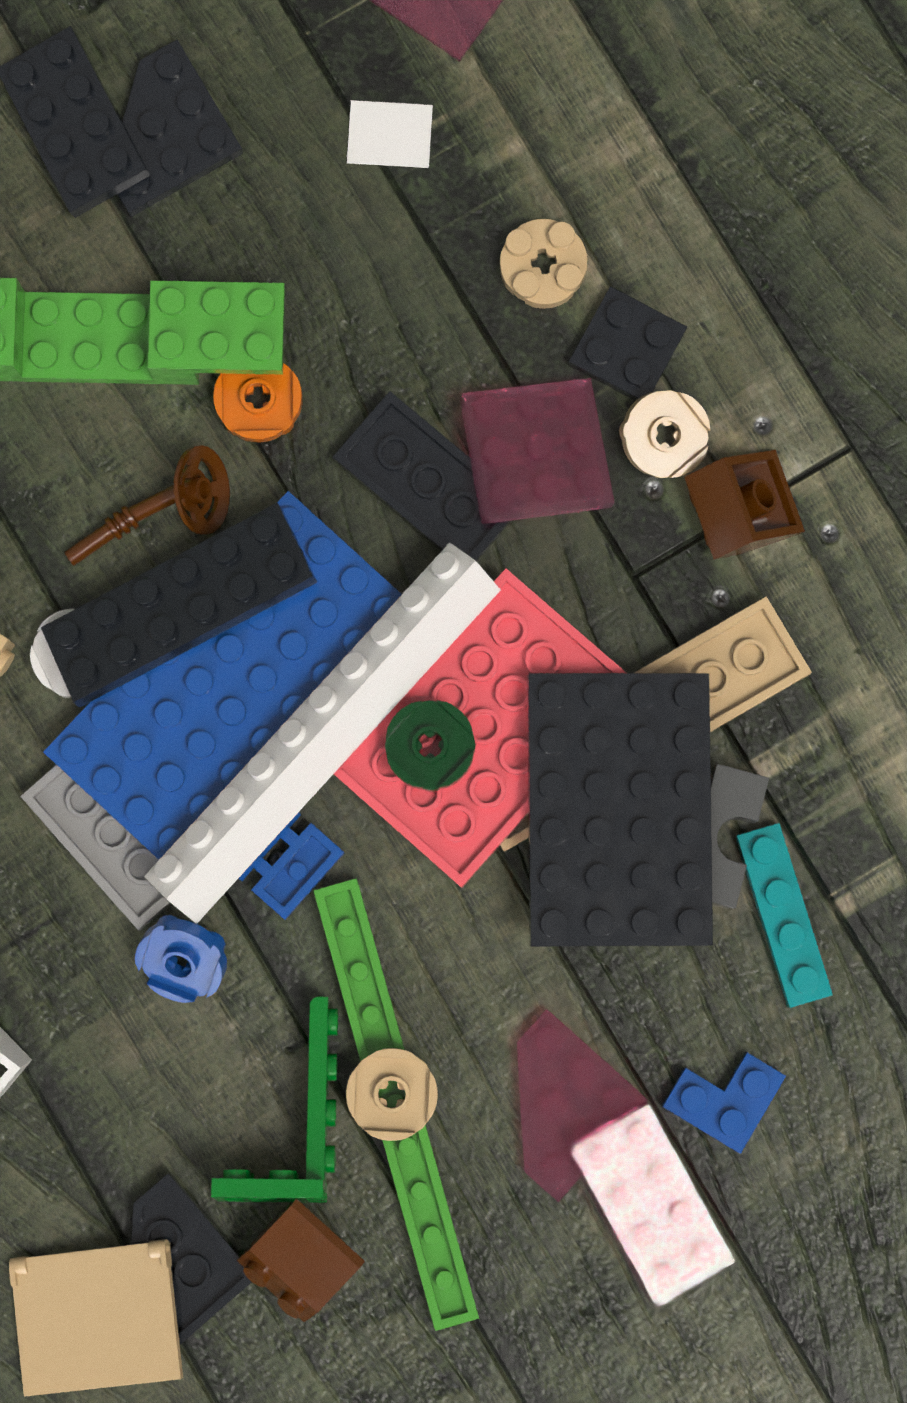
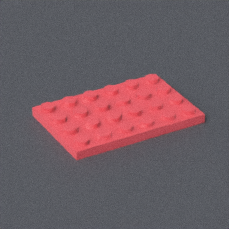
(487, 682)

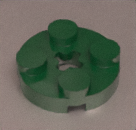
(432, 771)

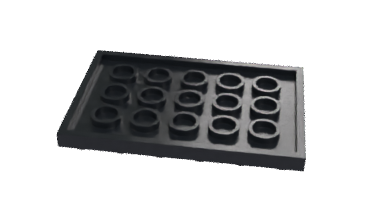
(619, 809)

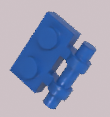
(296, 871)

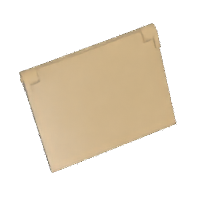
(96, 1318)

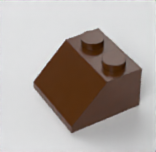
(743, 503)
(299, 1261)

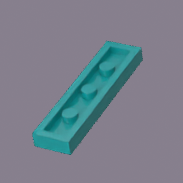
(783, 915)

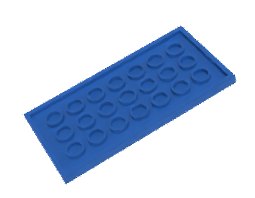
(189, 726)

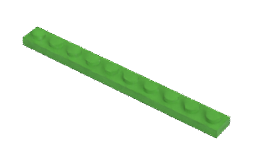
(411, 1158)

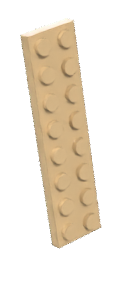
(746, 663)

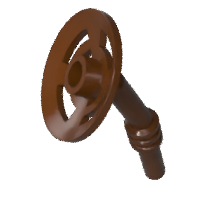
(185, 492)

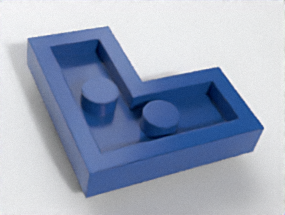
(727, 1113)

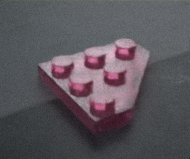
(563, 1098)

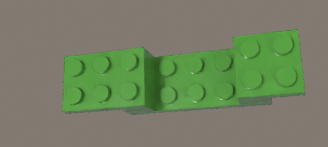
(142, 337)

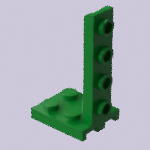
(321, 1113)

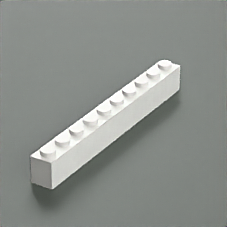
(322, 733)

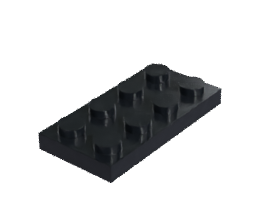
(73, 122)
(419, 477)

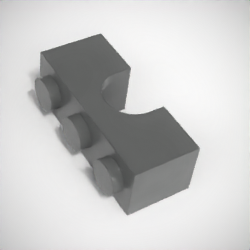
(733, 797)

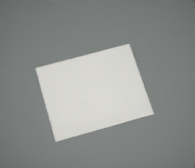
(389, 134)

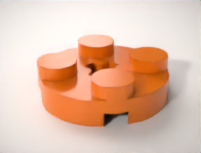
(259, 424)

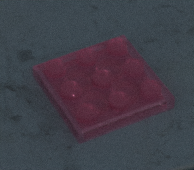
(536, 450)

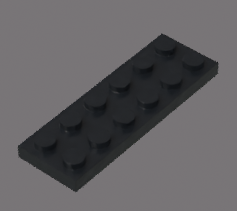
(178, 605)

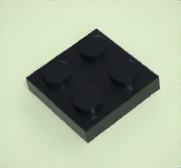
(627, 345)

